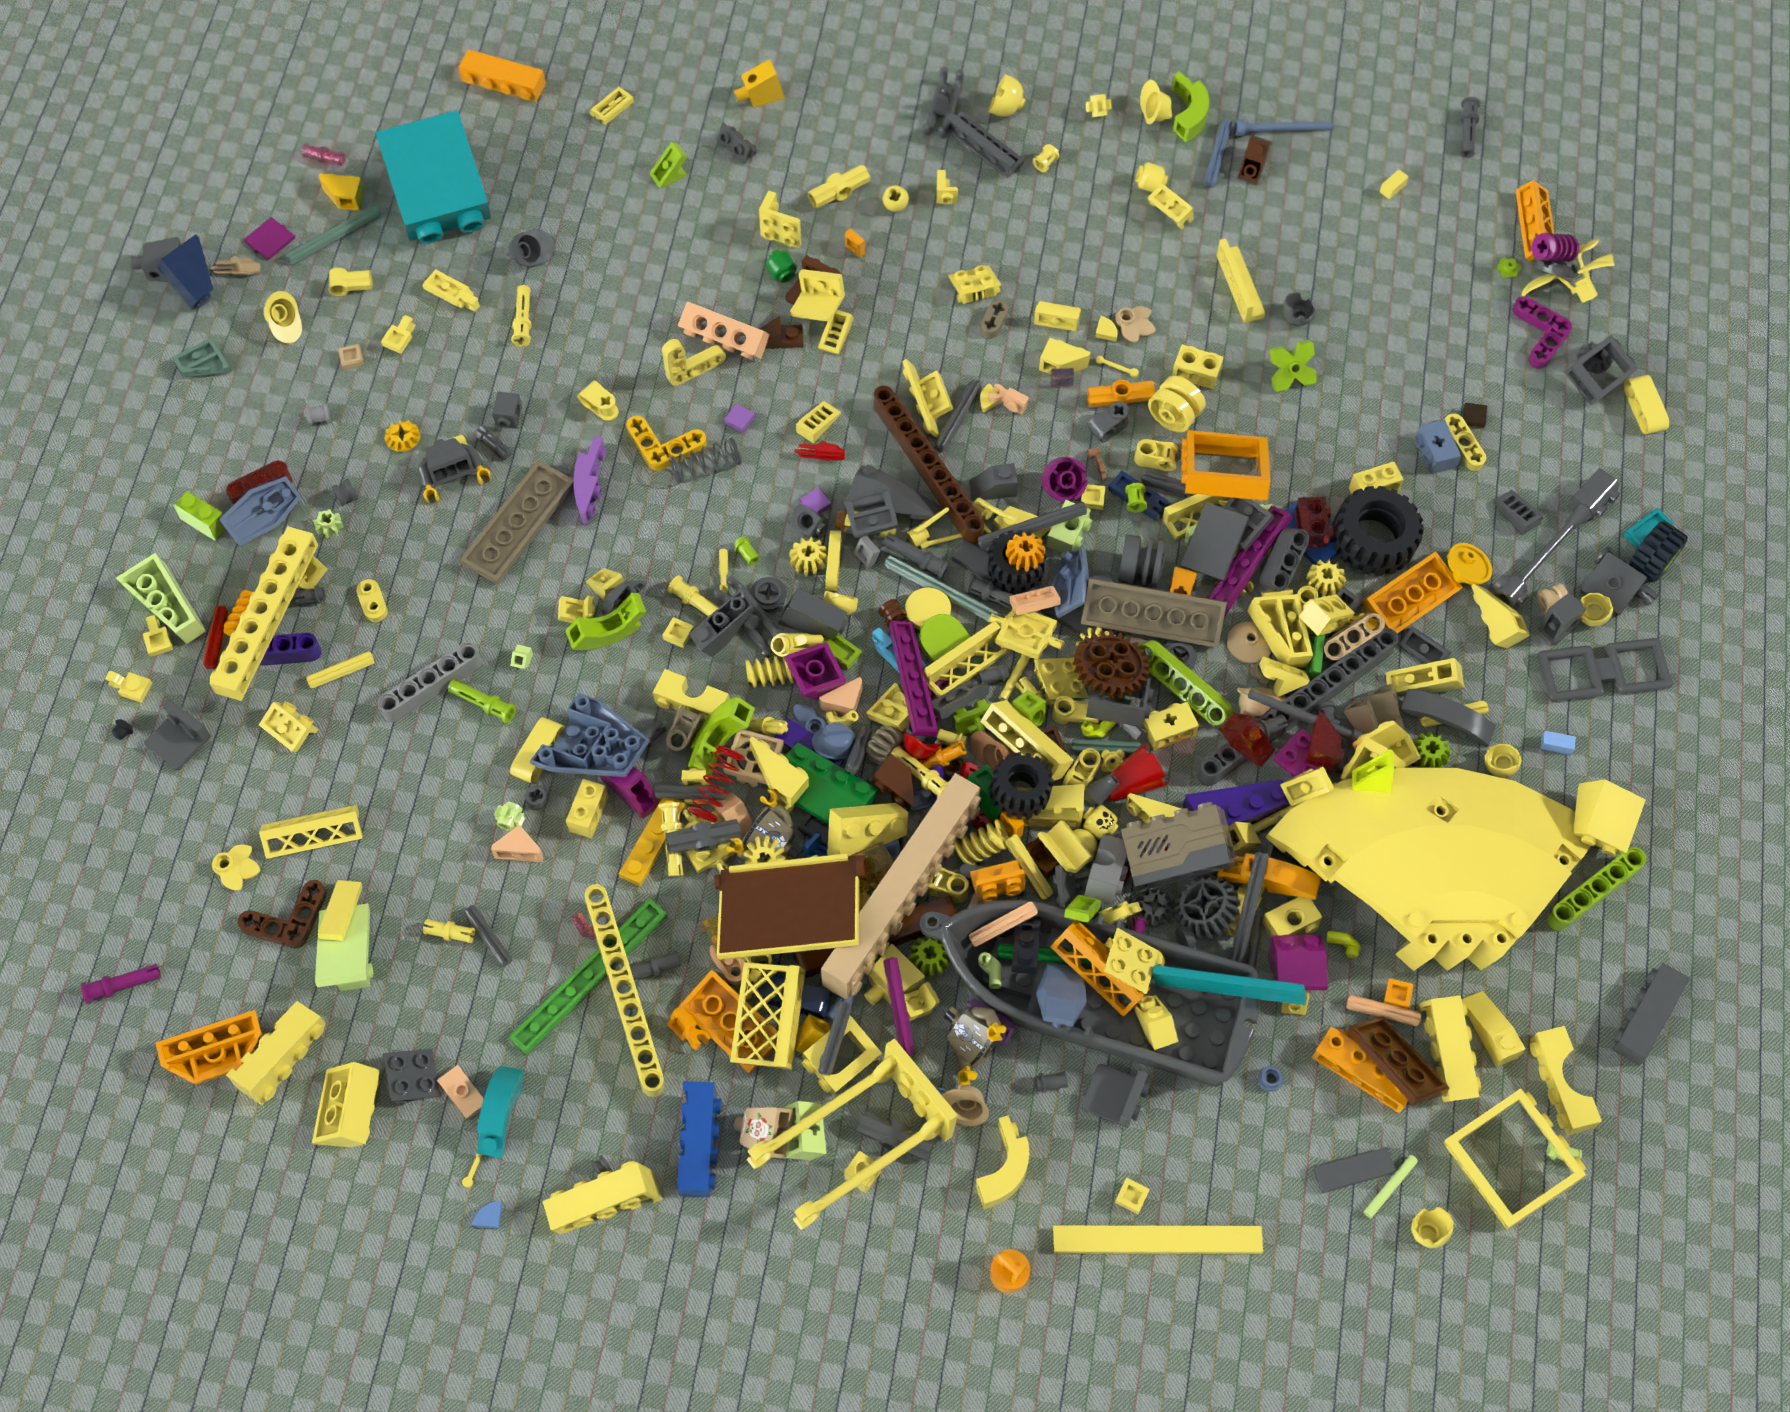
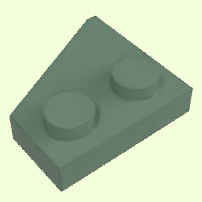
(201, 360)

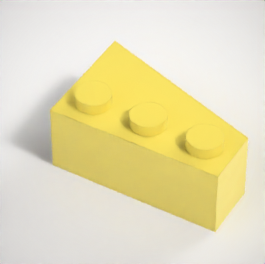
(1283, 628)
(1064, 804)

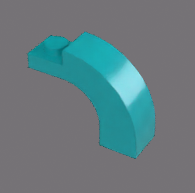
(496, 1110)

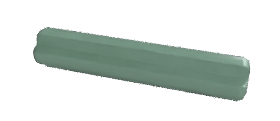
(1128, 748)

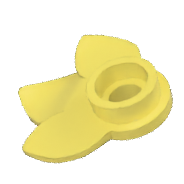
(239, 867)

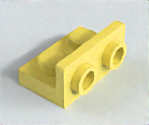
(287, 725)

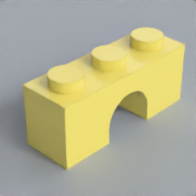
(671, 694)

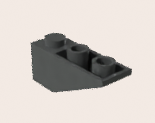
(722, 624)

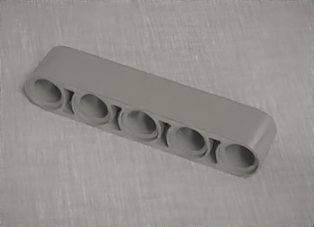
(424, 692)

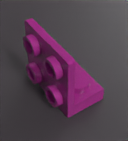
(1293, 754)

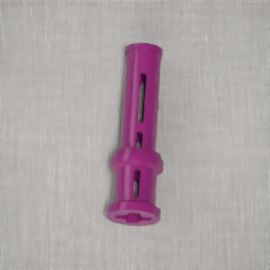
(108, 986)

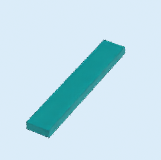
(1230, 985)

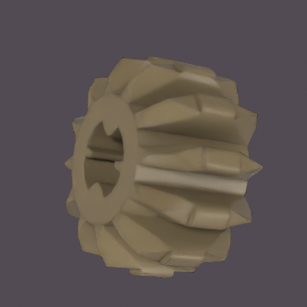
(883, 743)

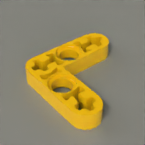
(657, 450)

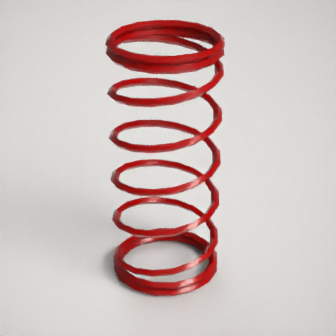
(708, 815)

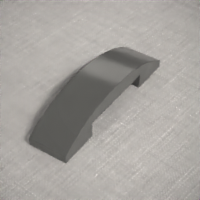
(1449, 713)

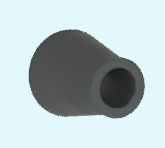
(1100, 790)

